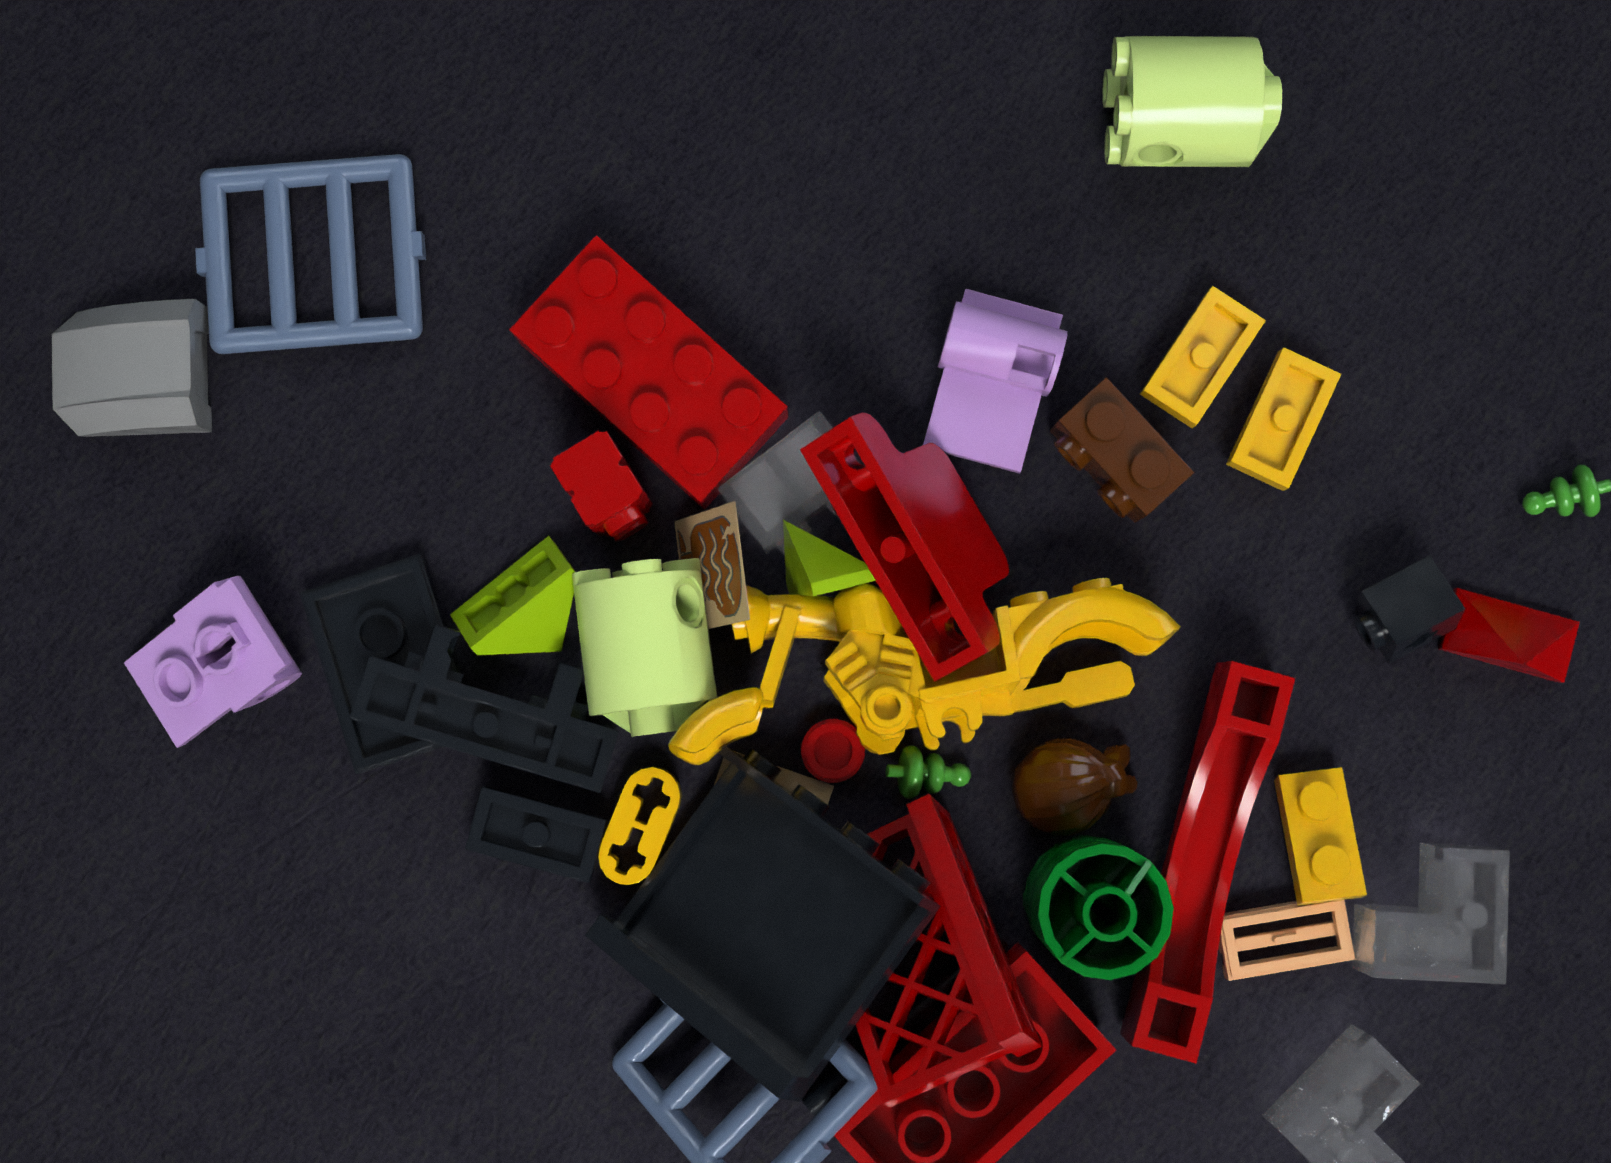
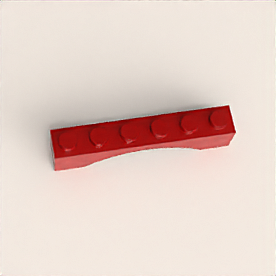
(1225, 772)

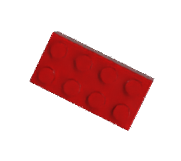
(650, 371)
(993, 1105)

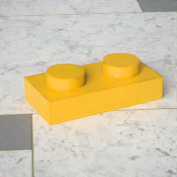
(1202, 357)
(1283, 419)
(1320, 836)

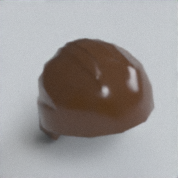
(1070, 784)

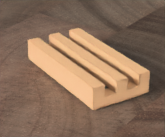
(1230, 945)

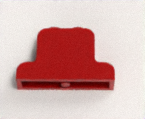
(915, 536)

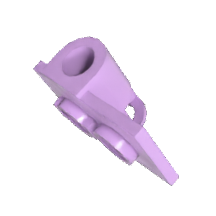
(993, 377)
(212, 661)

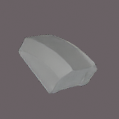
(133, 369)

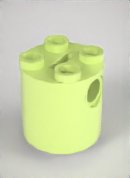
(1189, 101)
(645, 643)

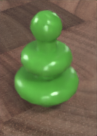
(1563, 496)
(932, 772)

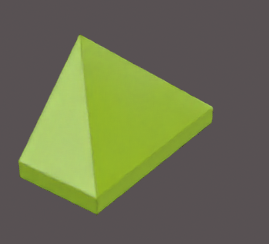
(817, 566)
(522, 607)

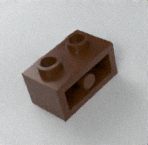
(1119, 452)

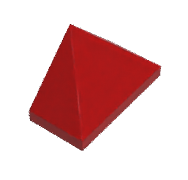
(1512, 636)

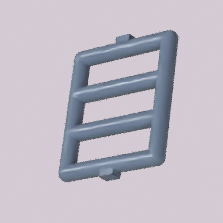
(275, 180)
(667, 1104)

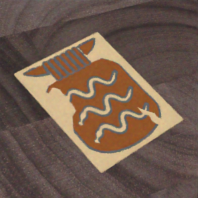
(716, 541)

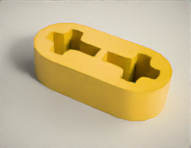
(625, 819)

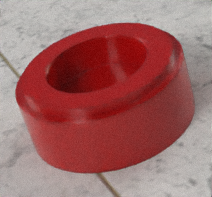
(832, 751)

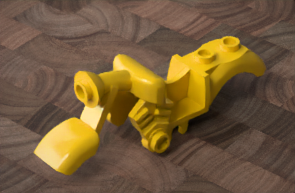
(888, 685)

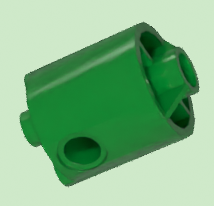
(1125, 882)

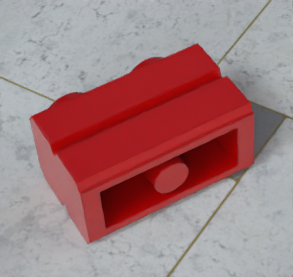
(603, 487)

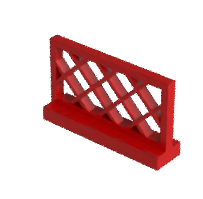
(977, 950)

